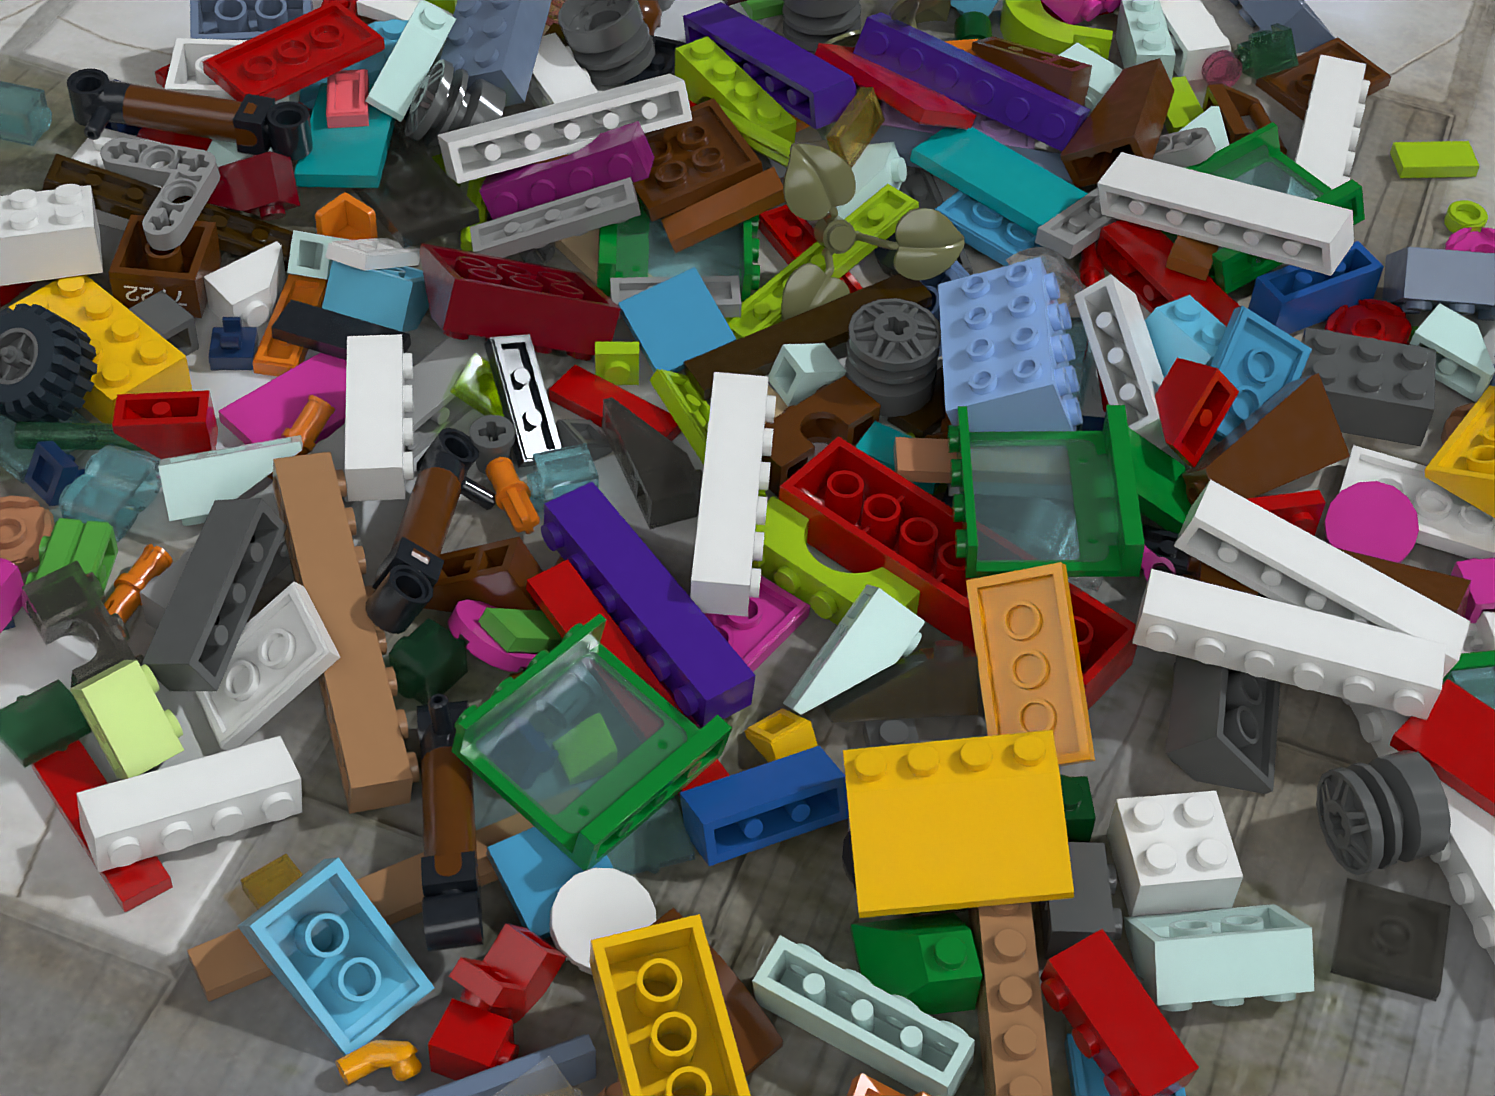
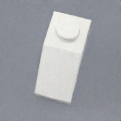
(248, 286)

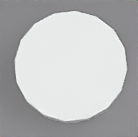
(597, 906)

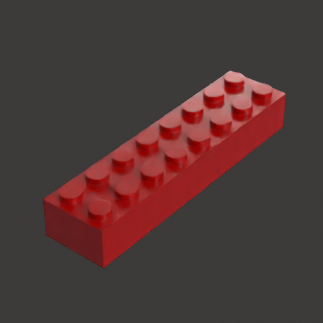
(879, 519)

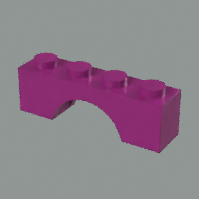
(605, 160)

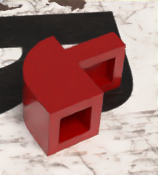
(511, 974)

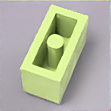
(129, 718)

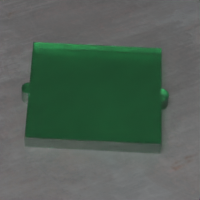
(42, 723)

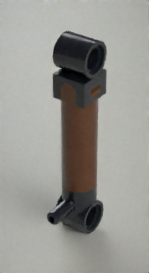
(250, 124)
(413, 565)
(449, 833)

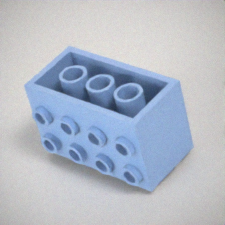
(1008, 351)

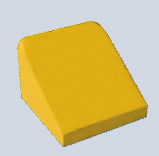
(781, 735)

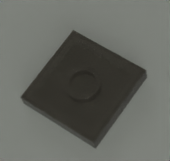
(1391, 939)

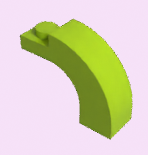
(1032, 26)

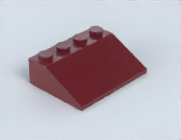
(512, 297)

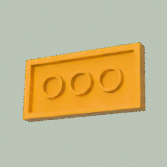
(1031, 658)

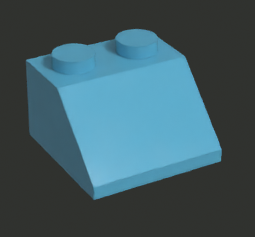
(379, 296)
(1185, 332)

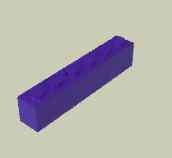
(787, 72)
(970, 81)
(648, 605)

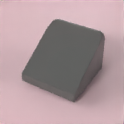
(580, 431)

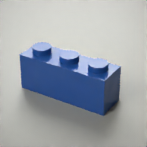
(1301, 297)
(764, 805)

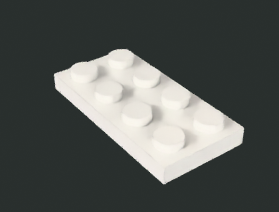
(1442, 517)

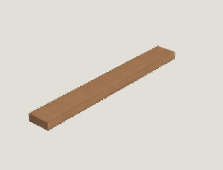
(395, 892)

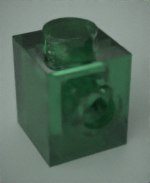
(428, 661)

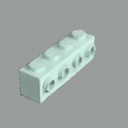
(863, 1019)

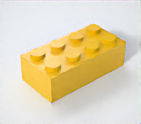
(128, 351)
(666, 1012)

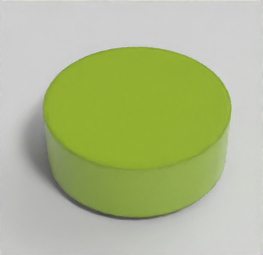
(1465, 215)

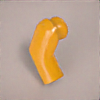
(377, 1055)

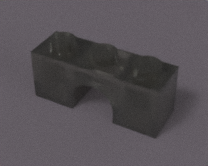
(71, 604)

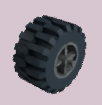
(42, 365)

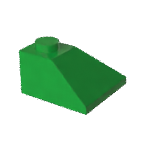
(922, 960)

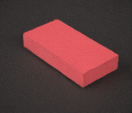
(347, 98)

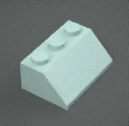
(1221, 956)

